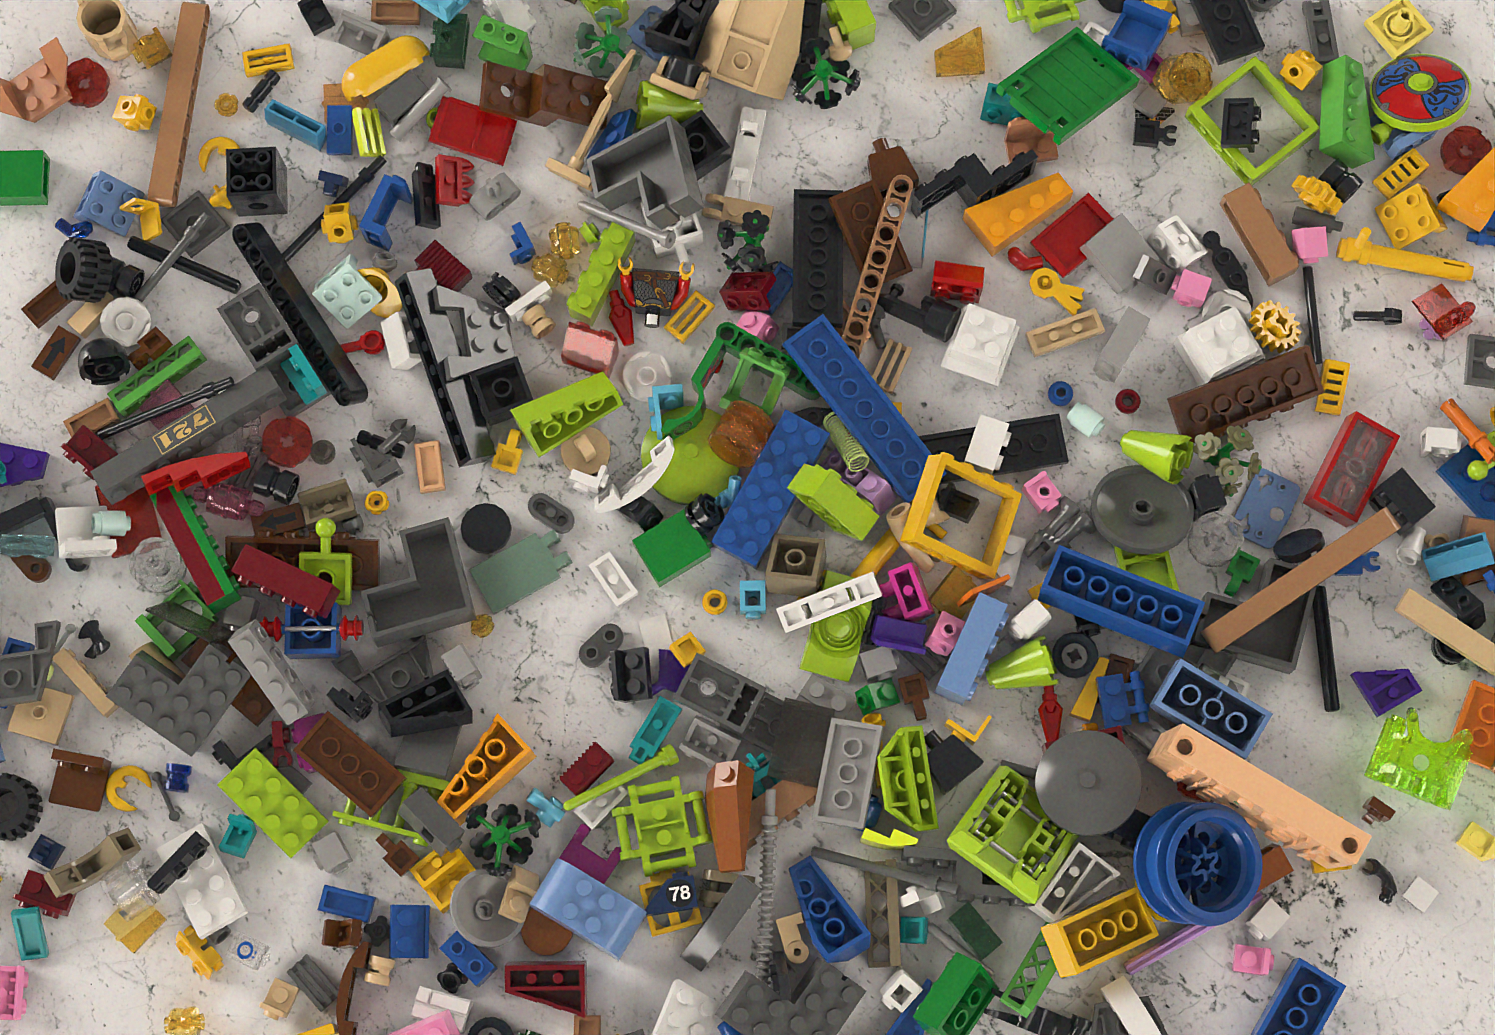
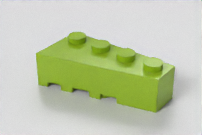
(566, 412)

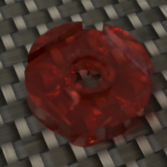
(98, 83)
(1464, 136)
(290, 455)

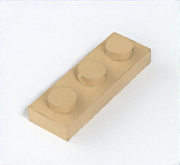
(1065, 332)

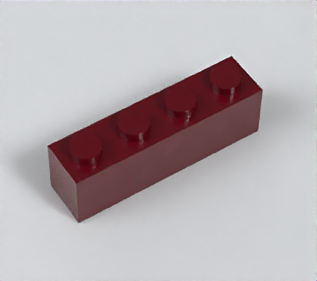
(285, 581)

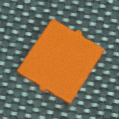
(986, 589)

